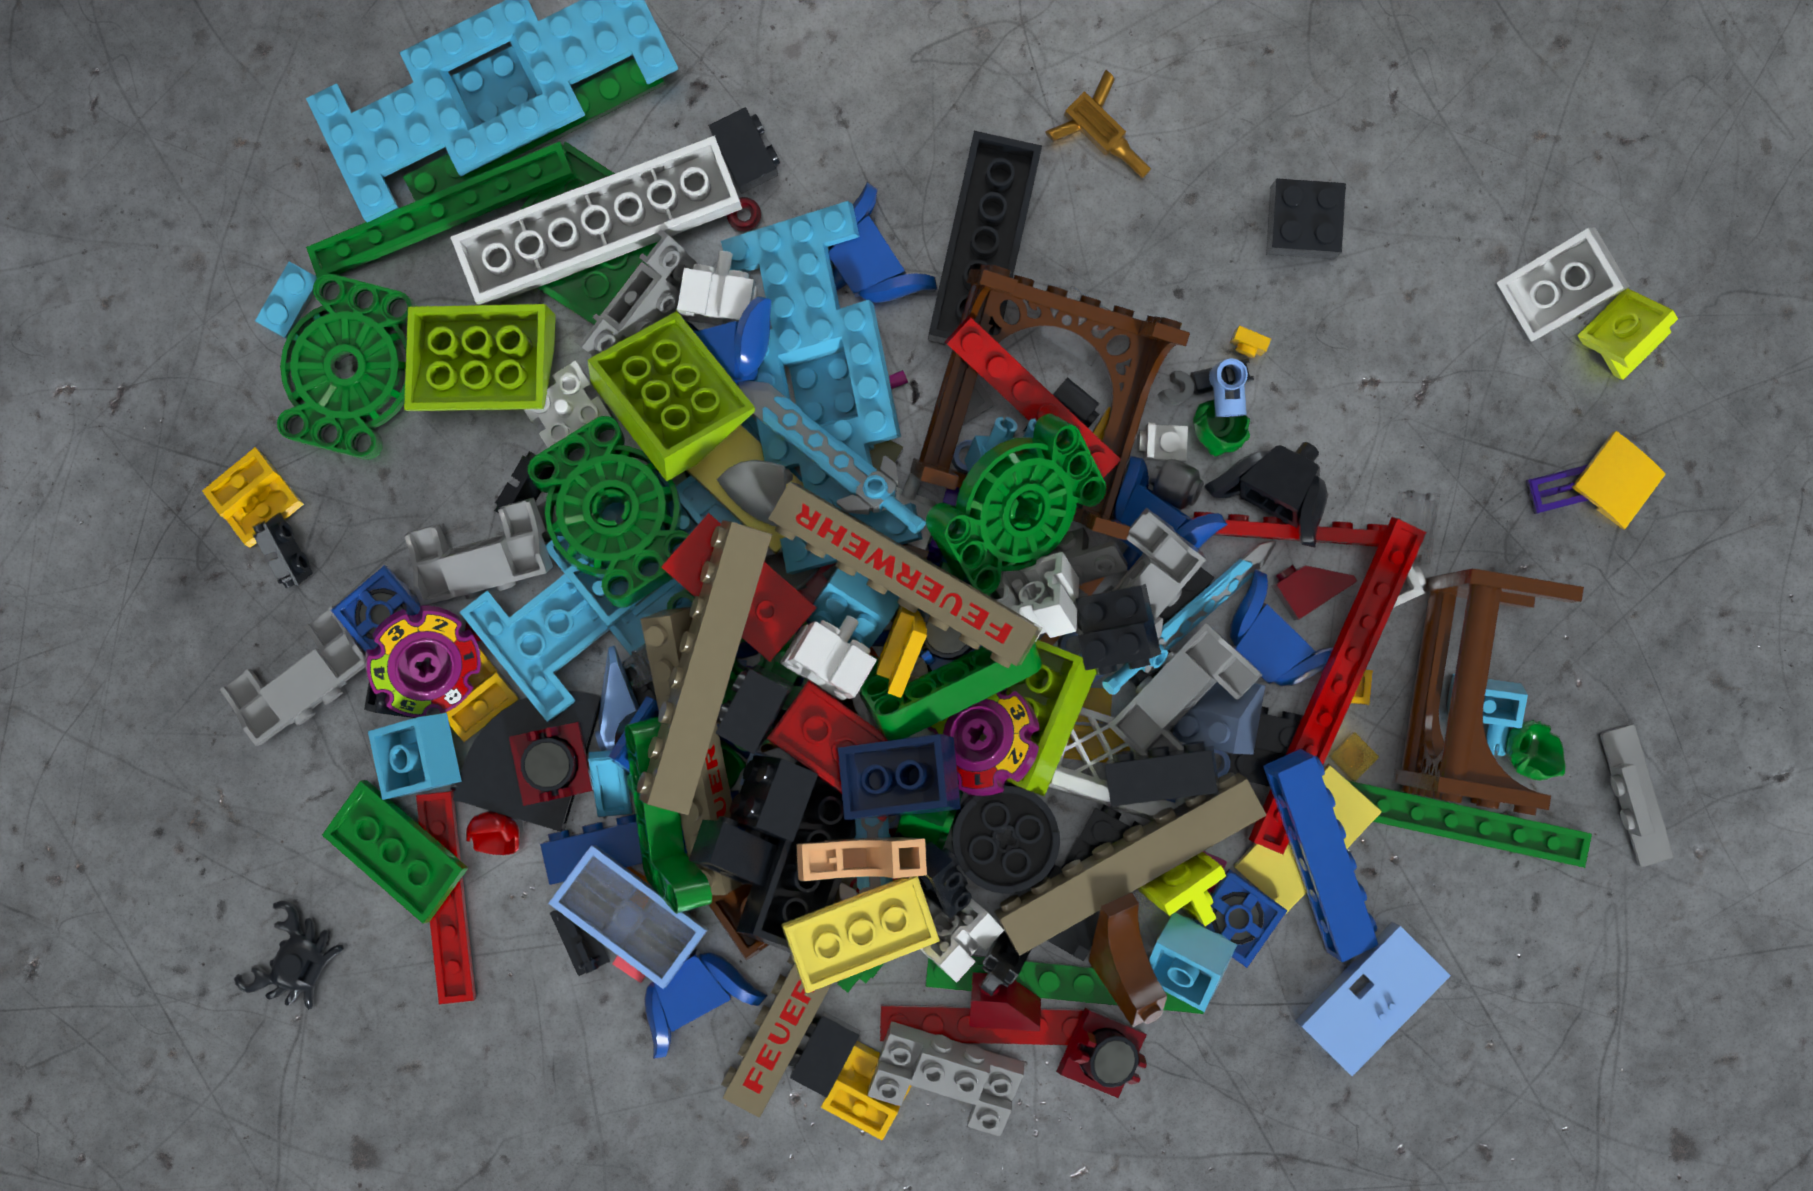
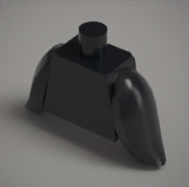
(1280, 484)

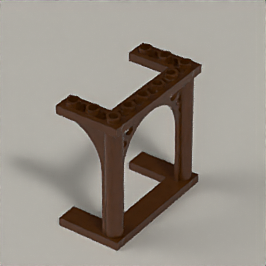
(1147, 349)
(1464, 760)

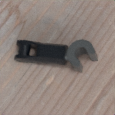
(1197, 382)

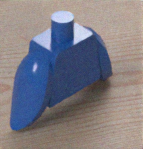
(870, 264)
(742, 343)
(1136, 496)
(1271, 642)
(696, 989)

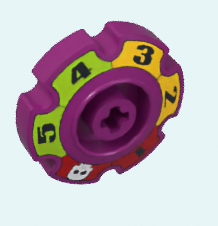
(411, 638)
(1005, 751)

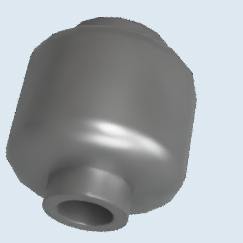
(1177, 483)

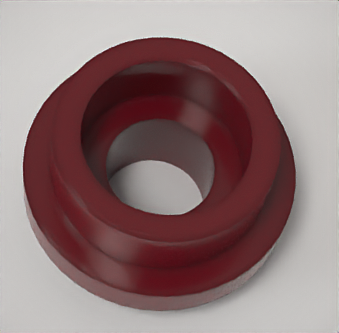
(750, 224)

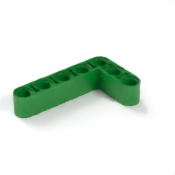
(941, 691)
(660, 834)

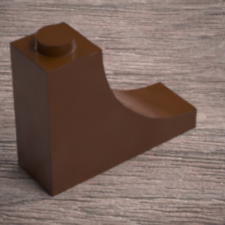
(1123, 963)

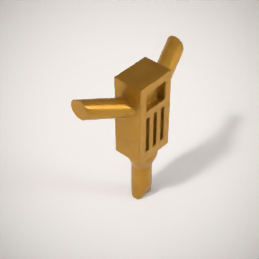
(1098, 126)

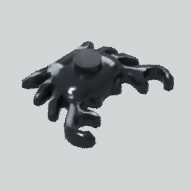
(296, 962)

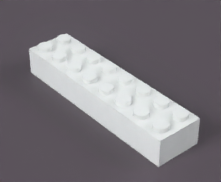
(596, 222)

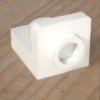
(1163, 442)

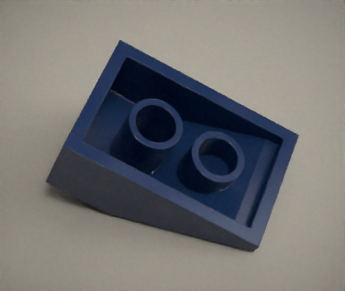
(899, 777)

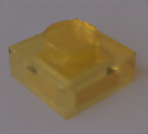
(1353, 756)

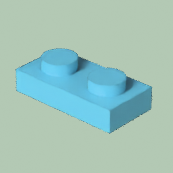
(287, 300)

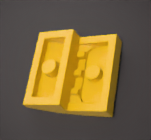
(1619, 479)
(251, 494)
(902, 649)
(487, 699)
(849, 1094)

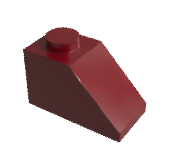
(1308, 588)
(1007, 1008)

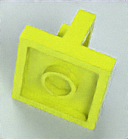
(1628, 331)
(1187, 888)

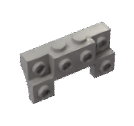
(643, 299)
(480, 565)
(1164, 566)
(301, 687)
(1179, 687)
(949, 1070)

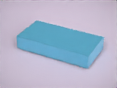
(609, 785)

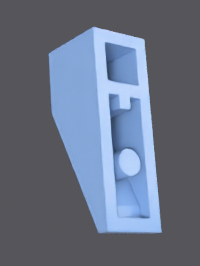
(616, 700)

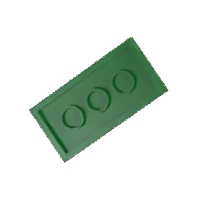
(395, 851)

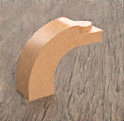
(861, 858)

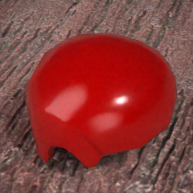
(493, 833)

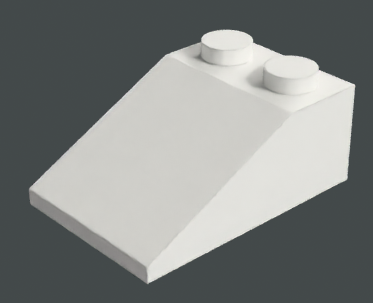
(1563, 284)

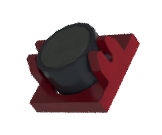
(551, 763)
(1103, 1053)

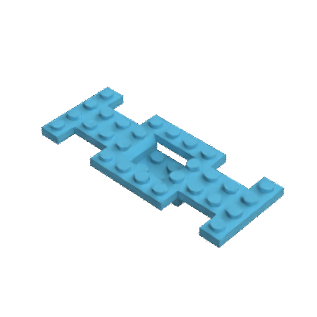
(491, 103)
(830, 354)
(577, 612)

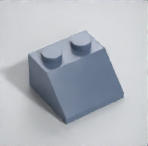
(1223, 720)

